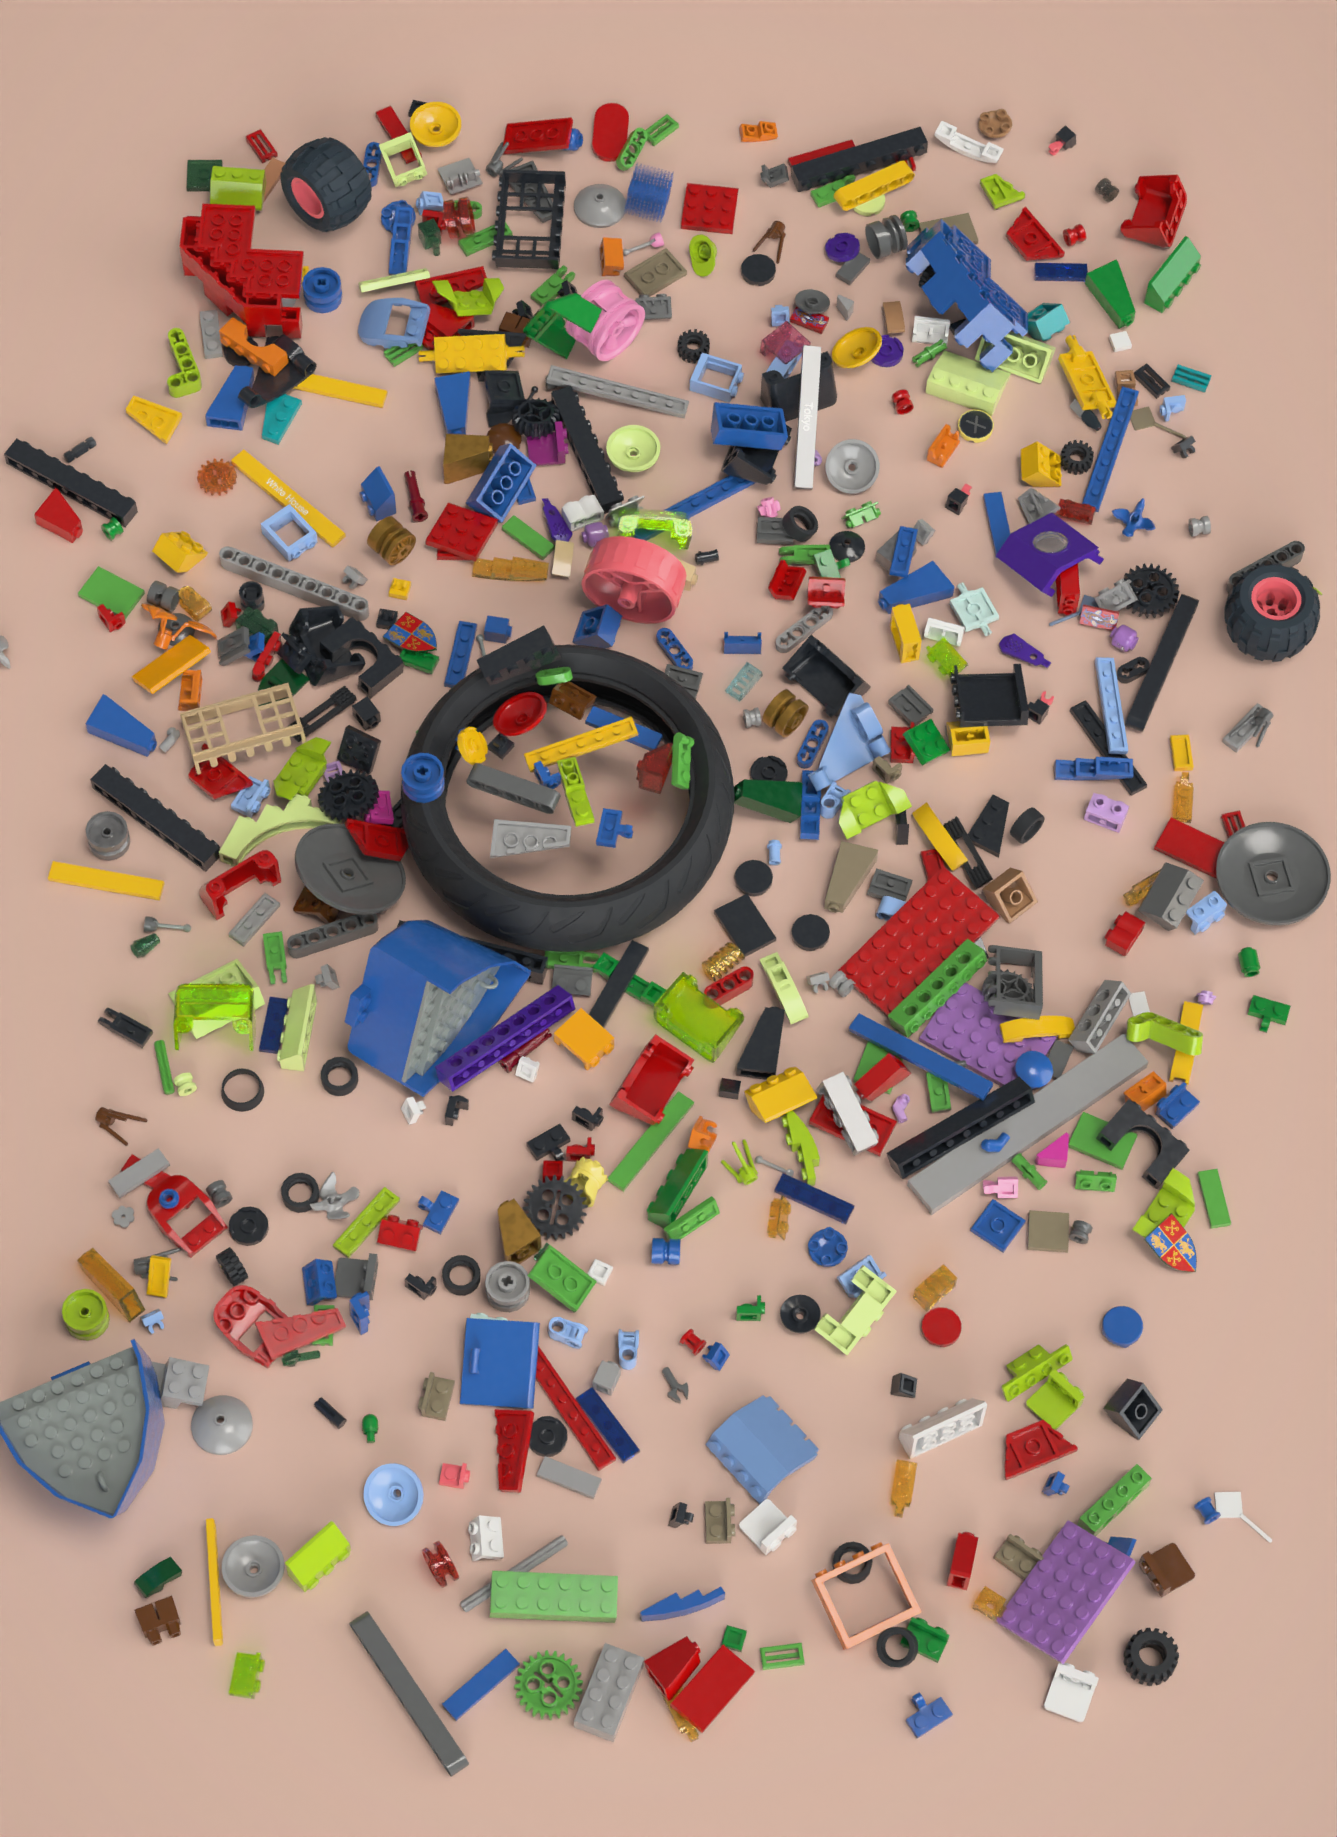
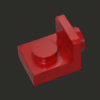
(438, 217)
(109, 620)
(576, 1151)
(552, 1168)

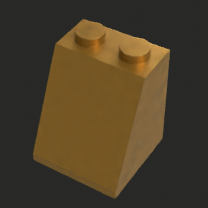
(465, 456)
(517, 1233)

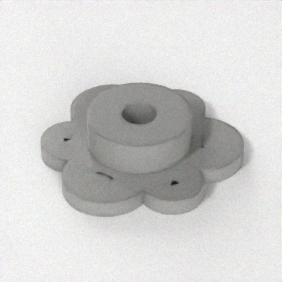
(123, 1212)

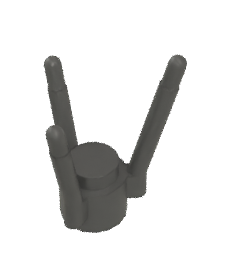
(495, 166)
(1262, 719)
(141, 1264)

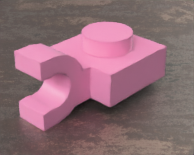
(1004, 1187)

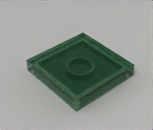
(200, 173)

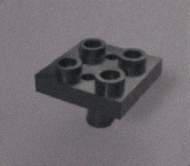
(361, 744)

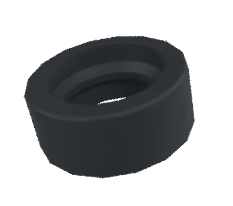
(806, 517)
(1027, 825)
(338, 1062)
(293, 1179)
(461, 1289)
(856, 1547)
(881, 1644)

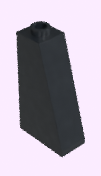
(763, 1048)

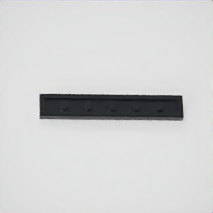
(1096, 732)
(618, 982)

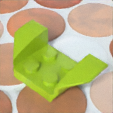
(472, 302)
(302, 769)
(870, 805)
(1174, 1198)

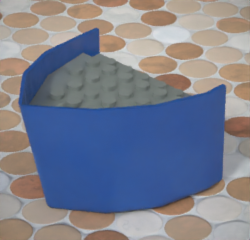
(426, 1000)
(90, 1431)

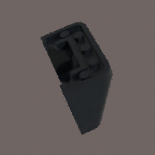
(785, 393)
(752, 463)
(311, 627)
(824, 675)

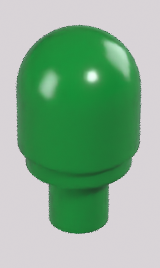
(370, 1427)

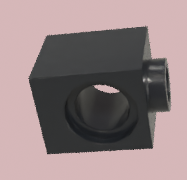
(366, 713)

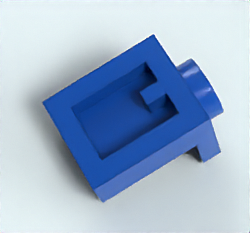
(256, 646)
(544, 778)

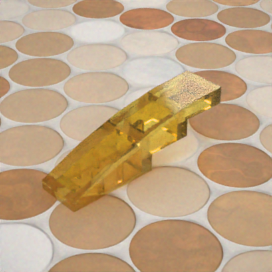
(510, 570)

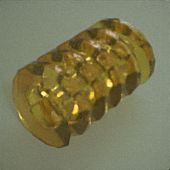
(721, 960)

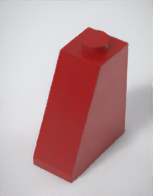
(447, 322)
(59, 517)
(881, 1077)
(962, 1560)
(673, 1666)

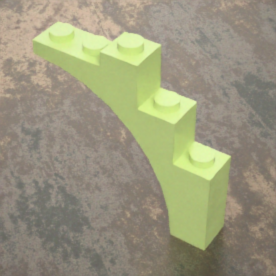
(273, 820)

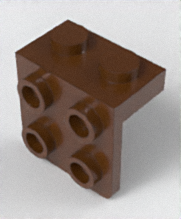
(310, 904)
(1166, 1569)

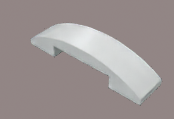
(966, 146)

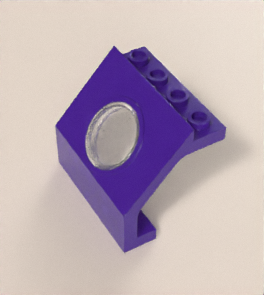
(1045, 550)

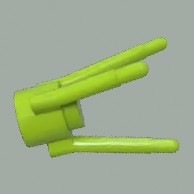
(747, 1173)

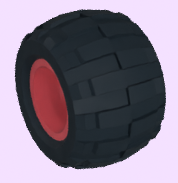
(326, 184)
(1265, 629)

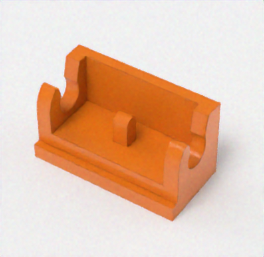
(611, 256)
(943, 446)
(190, 690)
(1147, 1091)
(701, 1137)

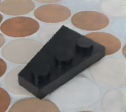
(990, 826)

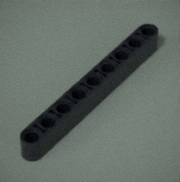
(1162, 663)

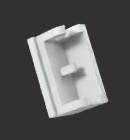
(930, 330)
(938, 629)

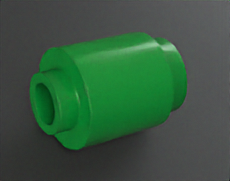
(1249, 962)

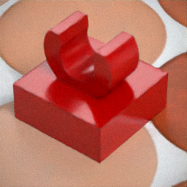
(229, 614)

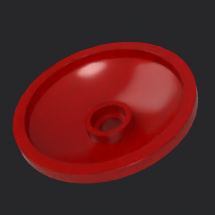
(520, 714)

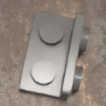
(1117, 597)

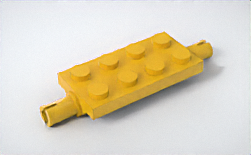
(471, 353)
(1086, 378)

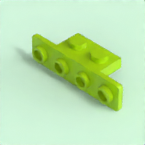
(1033, 1368)

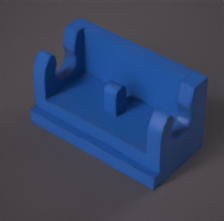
(742, 644)

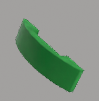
(638, 988)

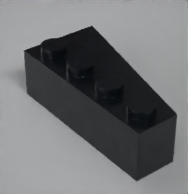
(519, 656)

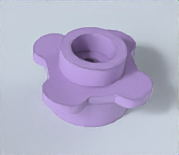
(1205, 997)

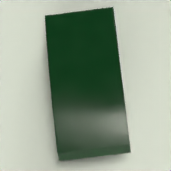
(155, 1578)

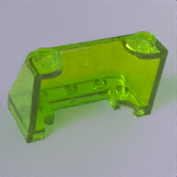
(674, 521)
(696, 1018)

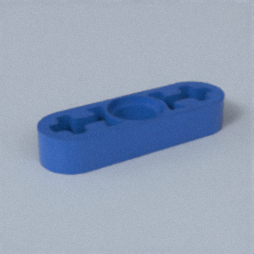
(376, 159)
(673, 642)
(811, 736)

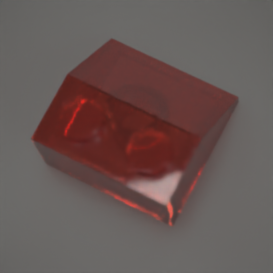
(655, 768)

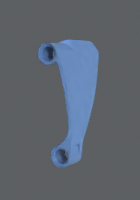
(852, 744)

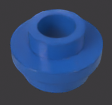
(167, 1194)

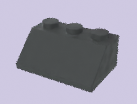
(1170, 896)

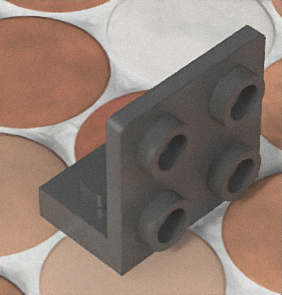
(356, 1276)

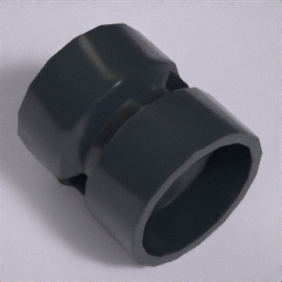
(251, 596)

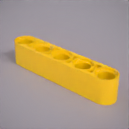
(874, 185)

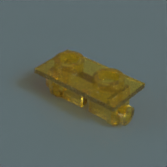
(780, 1209)

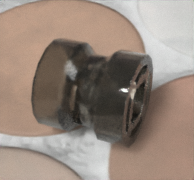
(1107, 190)

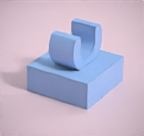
(779, 315)
(151, 1318)

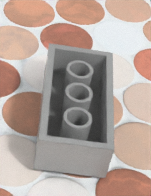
(609, 1692)

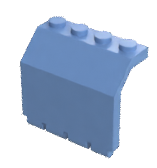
(761, 1446)

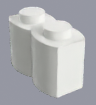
(582, 512)

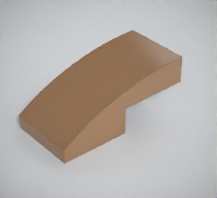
(893, 317)
(1125, 379)

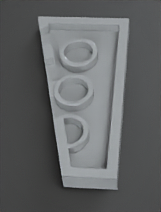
(527, 837)

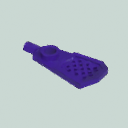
(556, 524)
(1022, 653)

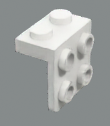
(768, 1526)
(1071, 1692)

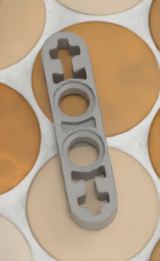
(804, 628)

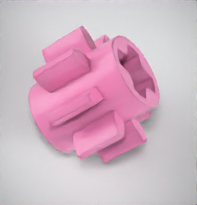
(769, 507)

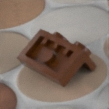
(571, 699)

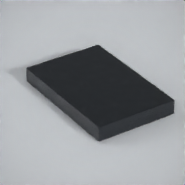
(745, 925)

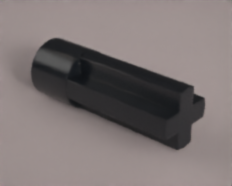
(330, 1413)

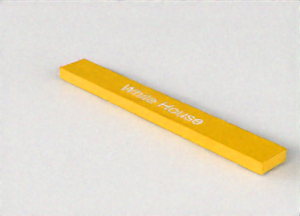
(285, 495)

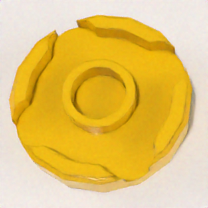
(472, 745)

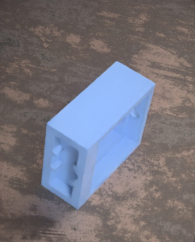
(720, 365)
(281, 519)

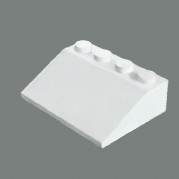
(942, 1427)

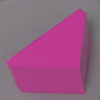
(1055, 1154)

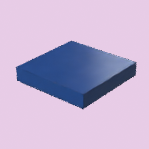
(998, 1225)

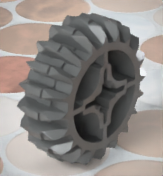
(1011, 987)

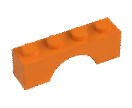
(269, 358)

